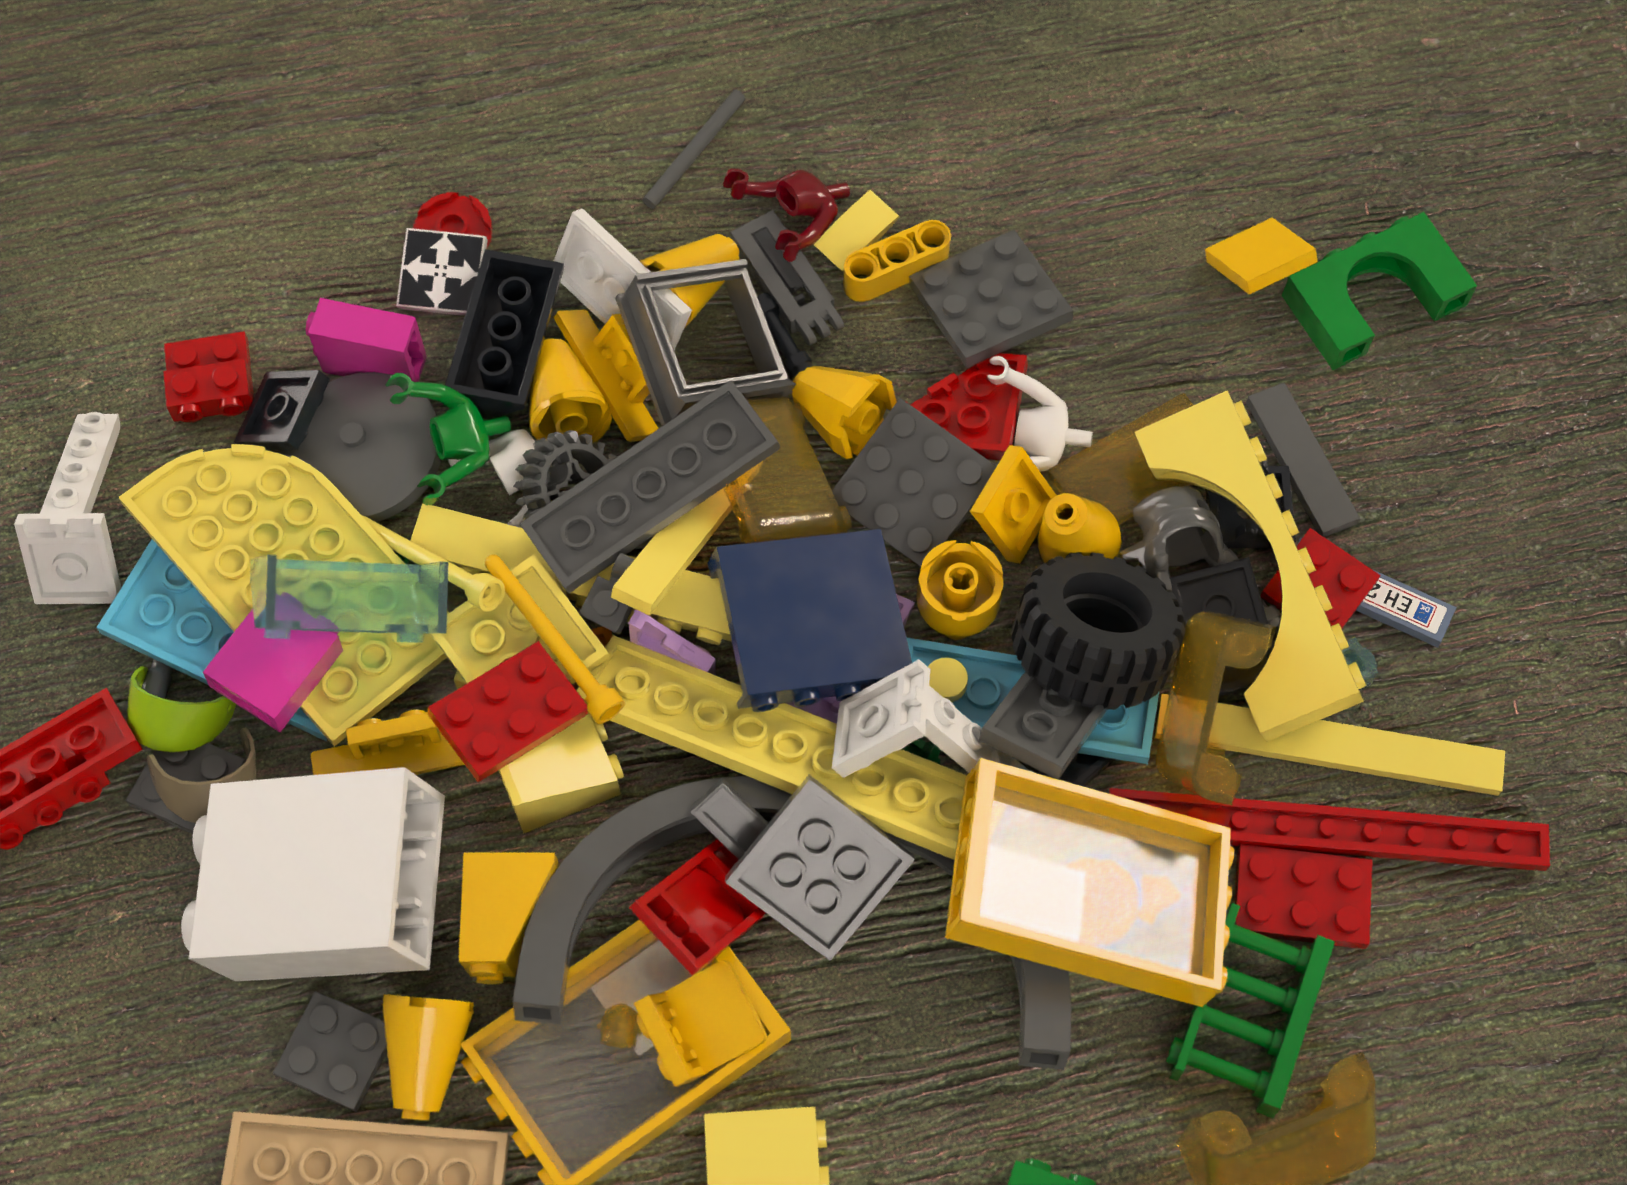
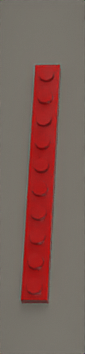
(1365, 831)

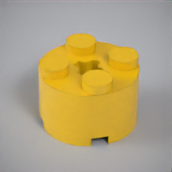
(941, 585)

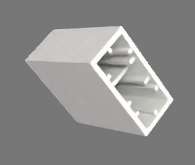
(316, 876)

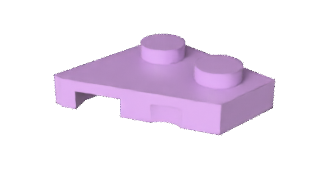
(658, 638)

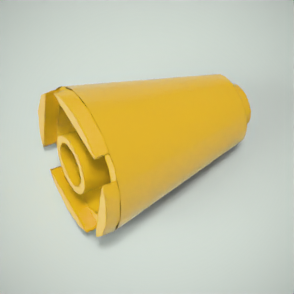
(700, 252)
(565, 395)
(1077, 526)
(423, 1049)

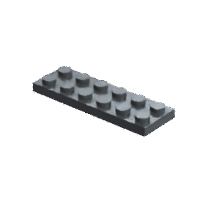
(650, 486)

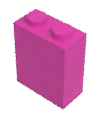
(365, 340)
(271, 674)

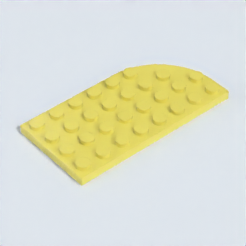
(249, 503)

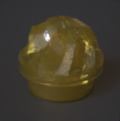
(619, 1027)

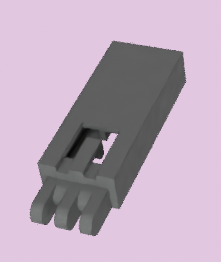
(782, 278)

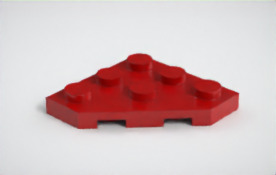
(975, 408)

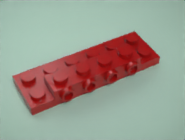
(61, 765)

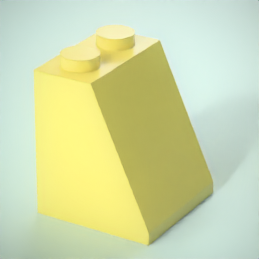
(562, 775)

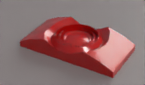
(697, 910)

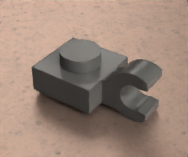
(600, 606)

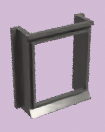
(657, 355)

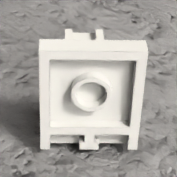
(66, 544)
(899, 712)

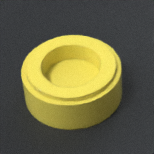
(948, 678)

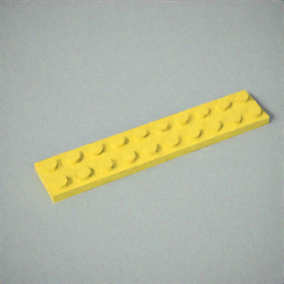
(778, 746)

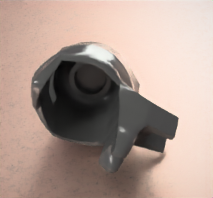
(1173, 532)

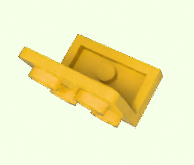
(700, 1023)

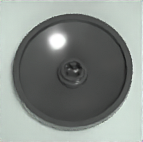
(370, 445)

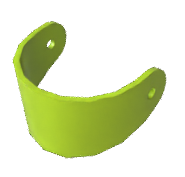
(174, 724)

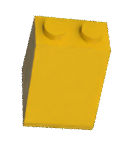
(496, 909)

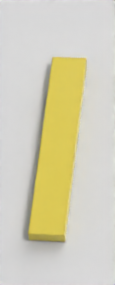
(669, 555)

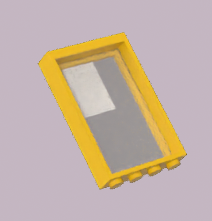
(1091, 883)
(595, 1103)

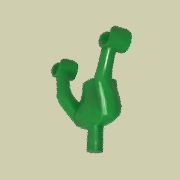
(455, 433)

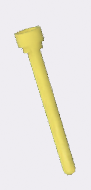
(481, 589)

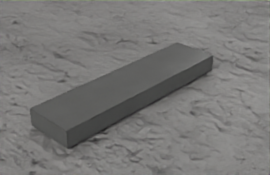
(1308, 466)

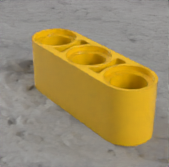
(887, 275)

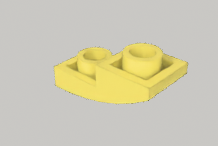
(857, 228)

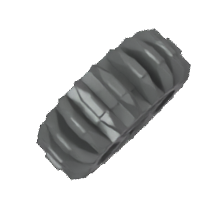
(558, 452)

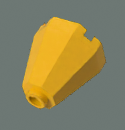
(843, 405)

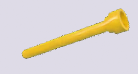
(602, 701)

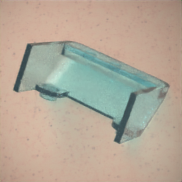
(348, 597)

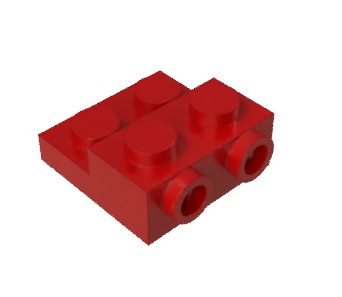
(208, 377)

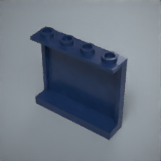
(810, 617)

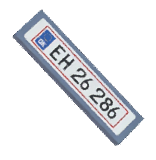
(1407, 610)

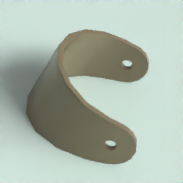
(190, 798)

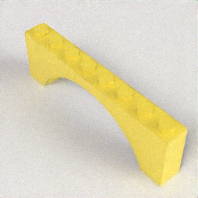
(1306, 669)

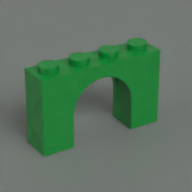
(1406, 250)

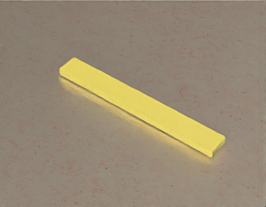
(1360, 750)

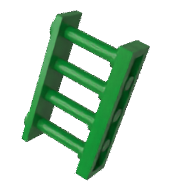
(1281, 1044)

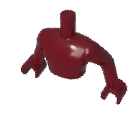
(798, 195)

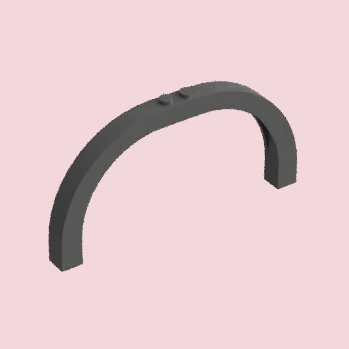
(666, 819)

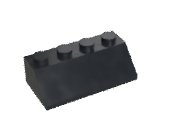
(504, 331)

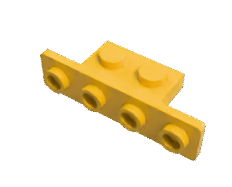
(613, 368)
(388, 744)

